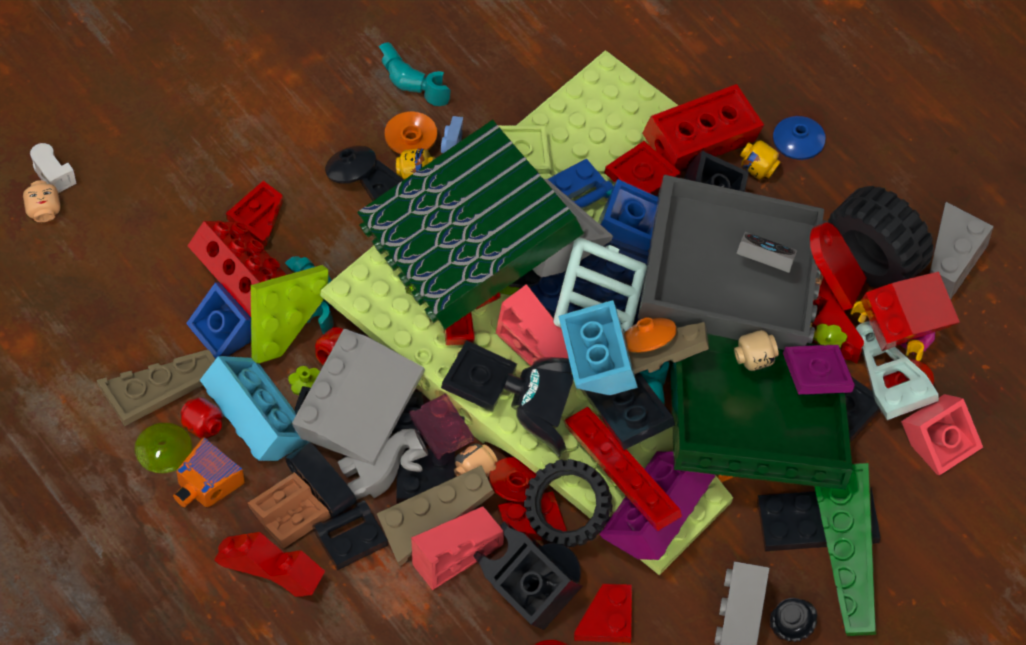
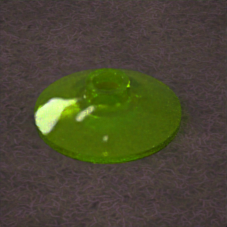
(164, 457)

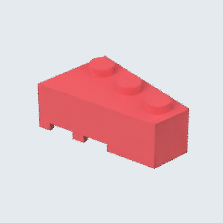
(529, 328)
(452, 546)

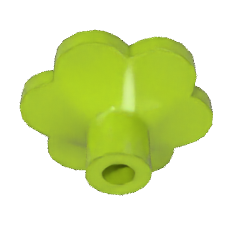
(829, 335)
(302, 377)

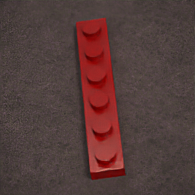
(623, 469)

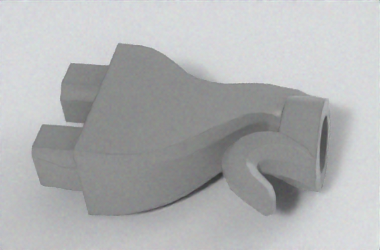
(378, 478)

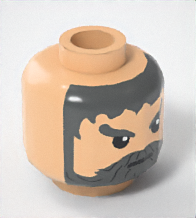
(474, 457)

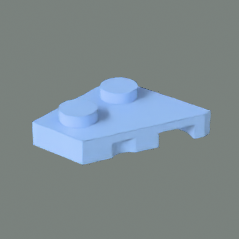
(452, 134)

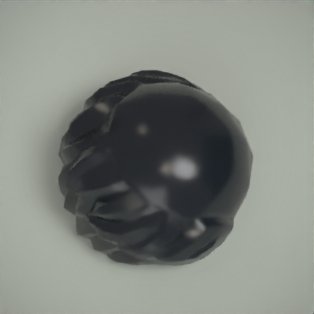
(793, 619)

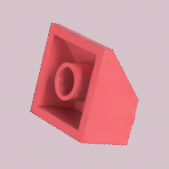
(943, 433)

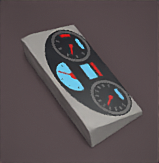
(766, 252)

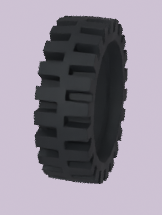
(540, 483)

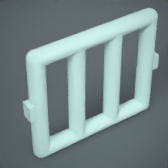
(611, 254)

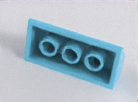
(253, 406)

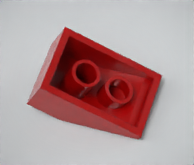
(909, 309)

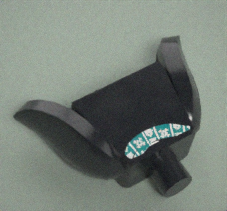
(541, 398)

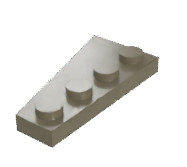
(686, 343)
(150, 389)
(433, 509)

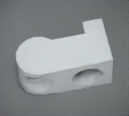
(50, 169)

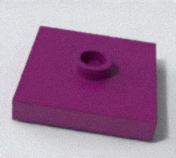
(818, 369)

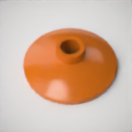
(410, 125)
(649, 334)

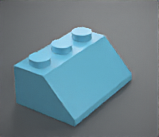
(598, 349)

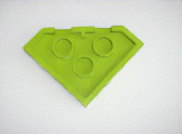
(282, 309)

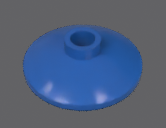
(796, 145)

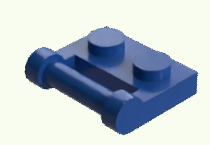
(578, 180)

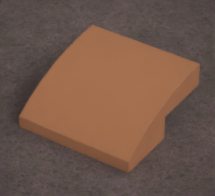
(288, 510)

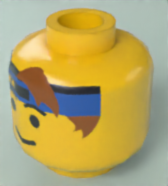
(760, 159)
(412, 161)

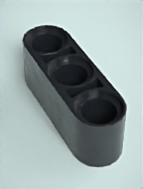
(321, 478)

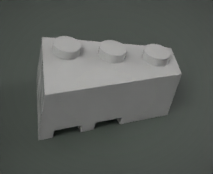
(958, 246)
(743, 605)

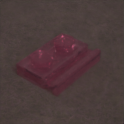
(441, 426)

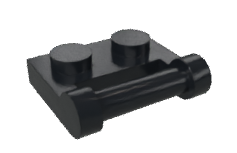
(355, 542)

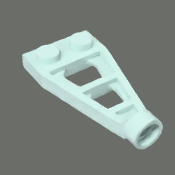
(902, 397)

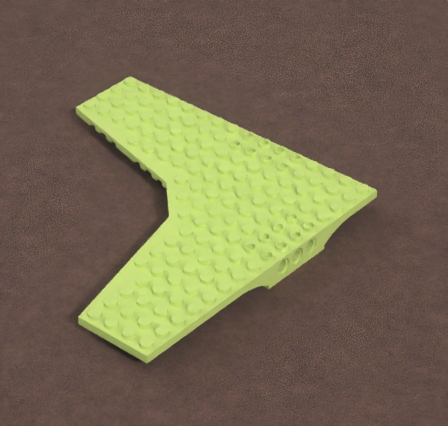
(589, 117)

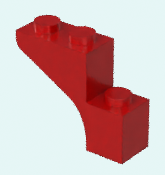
(832, 314)
(260, 557)

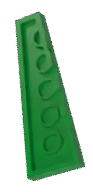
(850, 548)

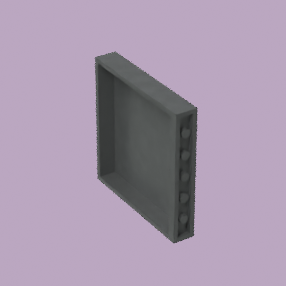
(701, 278)

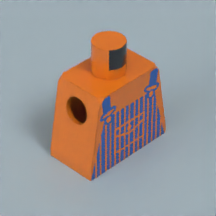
(207, 476)

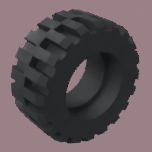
(883, 235)

